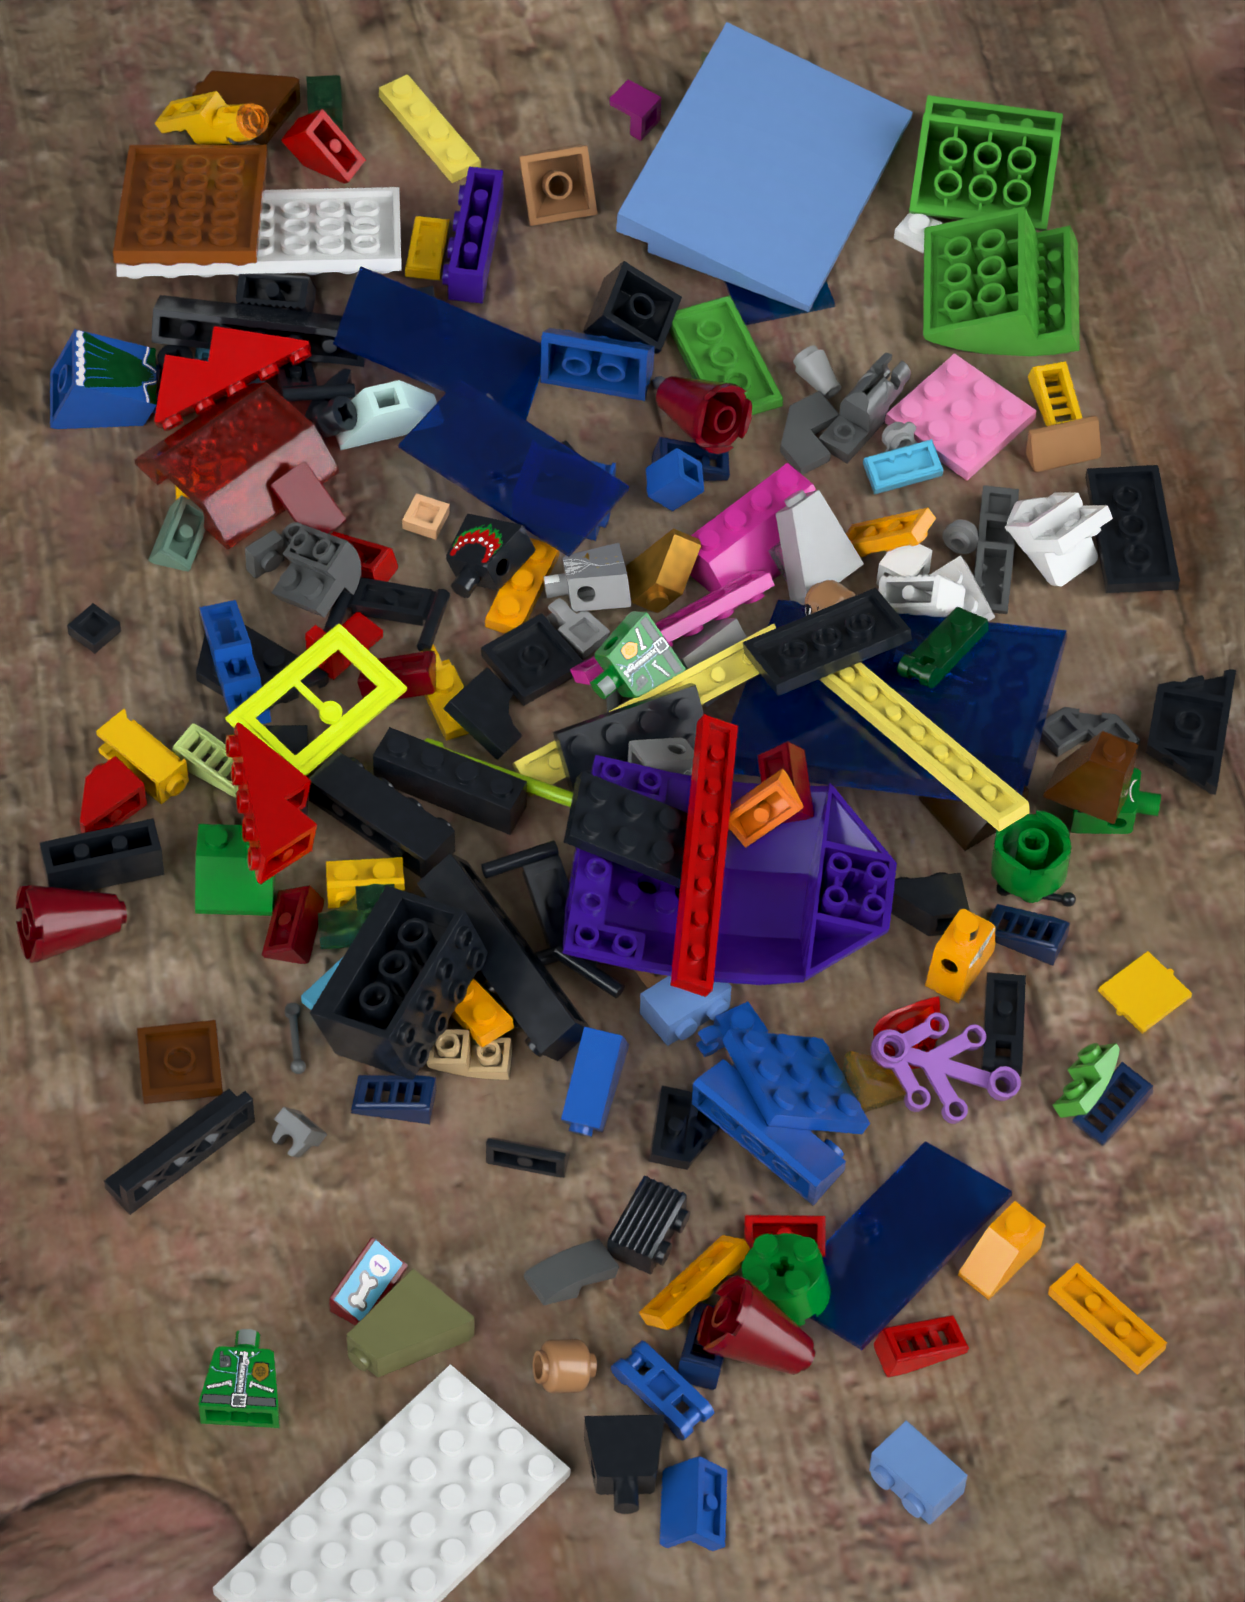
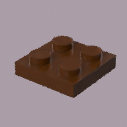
(179, 1061)

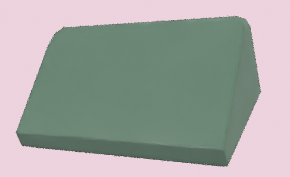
(179, 536)

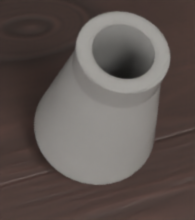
(816, 370)

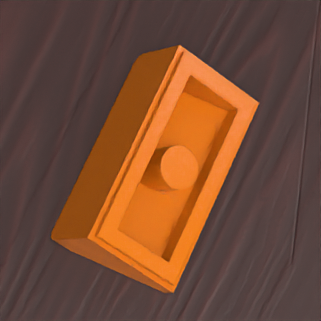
(764, 808)

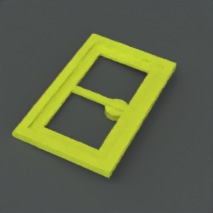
(330, 712)

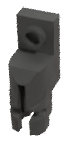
(865, 408)

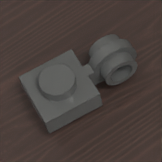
(267, 552)

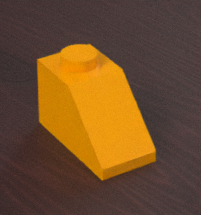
(1003, 1250)

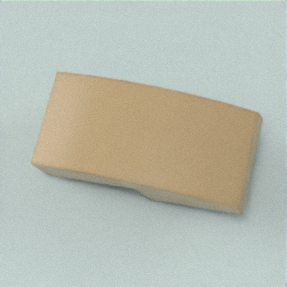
(461, 1055)

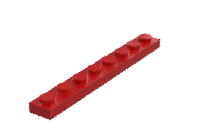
(704, 856)

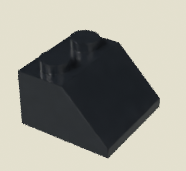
(633, 308)

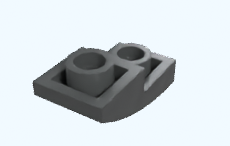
(565, 1272)

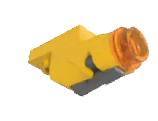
(213, 121)

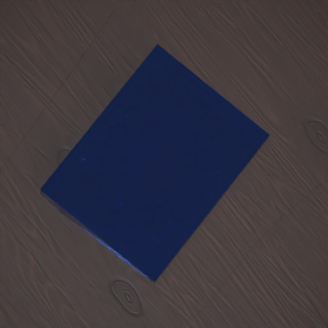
(987, 703)

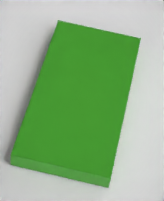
(722, 350)

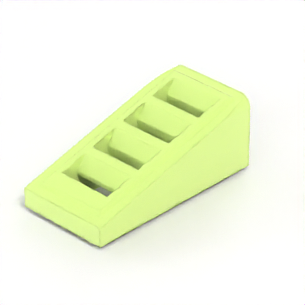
(194, 746)

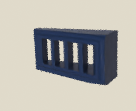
(710, 473)
(1042, 924)
(1132, 1080)
(405, 1111)
(696, 1367)

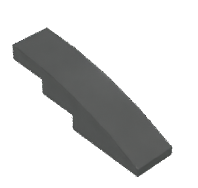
(995, 547)

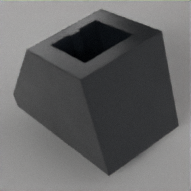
(929, 901)

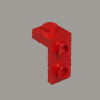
(359, 627)

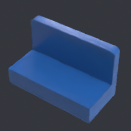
(694, 1504)

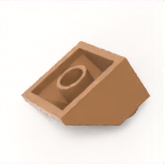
(558, 184)

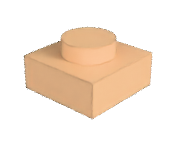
(426, 516)

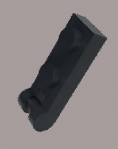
(1004, 1021)

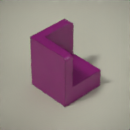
(640, 105)

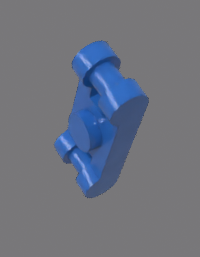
(662, 1389)

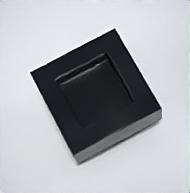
(94, 628)

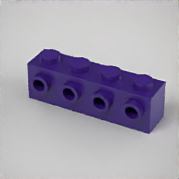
(475, 235)

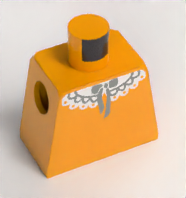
(969, 945)

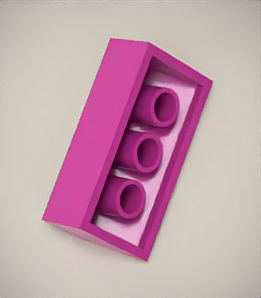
(745, 531)

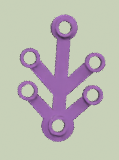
(938, 1065)

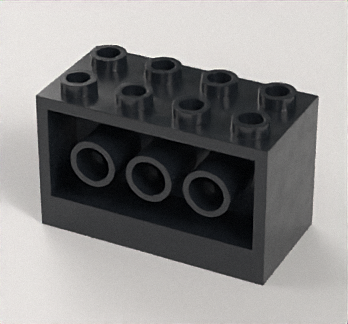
(399, 982)

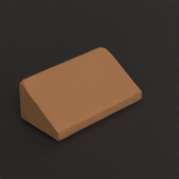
(1064, 444)

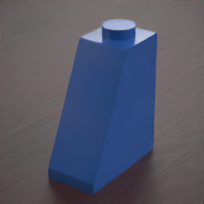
(594, 1081)

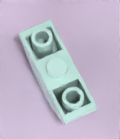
(386, 413)

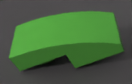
(1090, 1076)

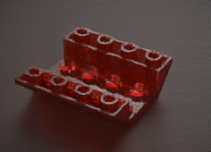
(234, 456)

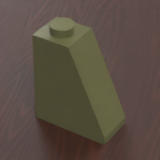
(408, 1327)

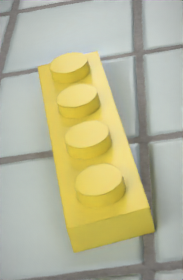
(429, 128)

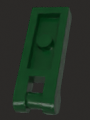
(943, 647)

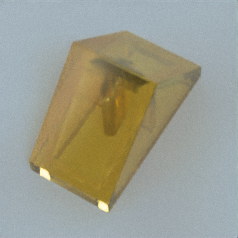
(870, 1082)

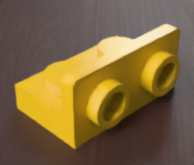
(346, 874)

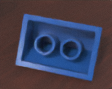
(596, 363)

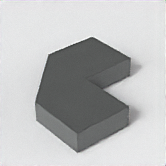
(799, 440)
(1070, 727)

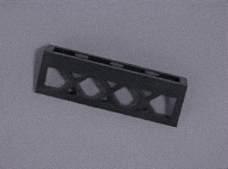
(181, 1150)

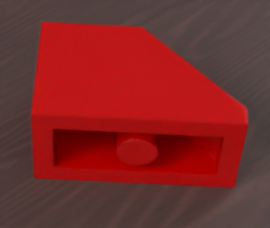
(323, 147)
(110, 796)

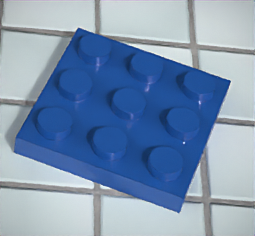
(795, 1082)

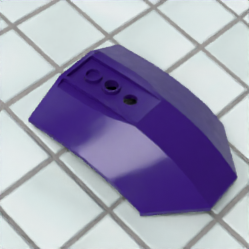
(786, 903)

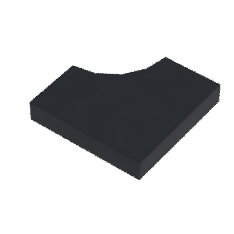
(484, 713)

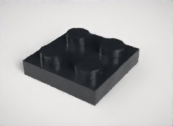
(531, 659)

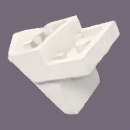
(1058, 533)

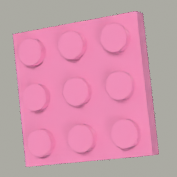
(963, 415)

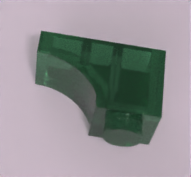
(325, 94)
(341, 925)

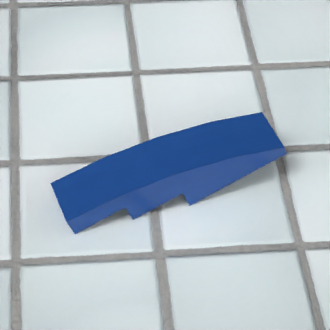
(232, 654)

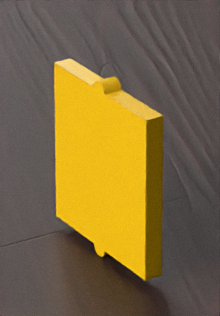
(1145, 992)

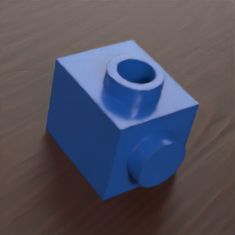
(674, 479)

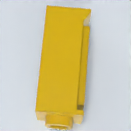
(145, 756)

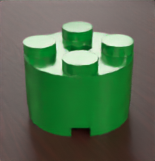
(1032, 856)
(789, 1274)

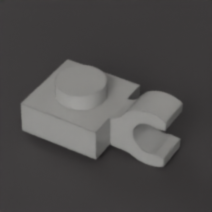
(580, 630)

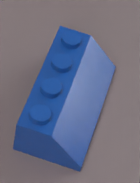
(790, 1153)

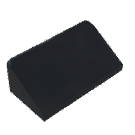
(526, 1157)

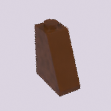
(274, 93)
(1095, 777)

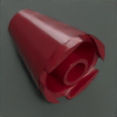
(706, 410)
(64, 919)
(754, 1330)

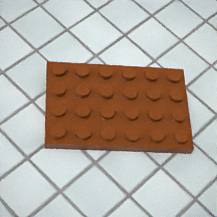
(191, 204)

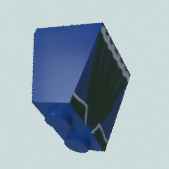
(102, 383)

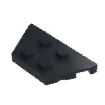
(269, 659)
(1192, 727)

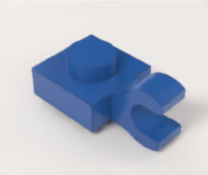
(739, 1018)

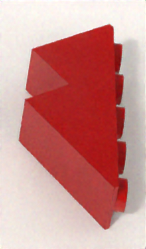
(233, 362)
(271, 802)

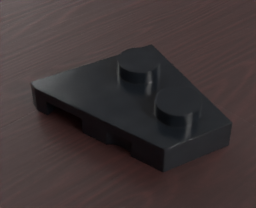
(679, 1129)

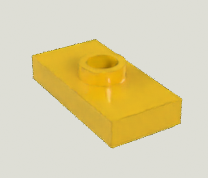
(427, 248)

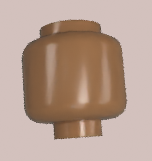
(564, 1366)

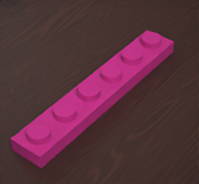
(691, 618)

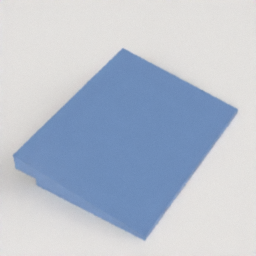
(763, 170)

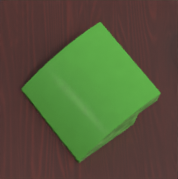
(985, 160)
(1001, 286)

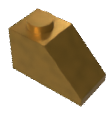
(662, 570)

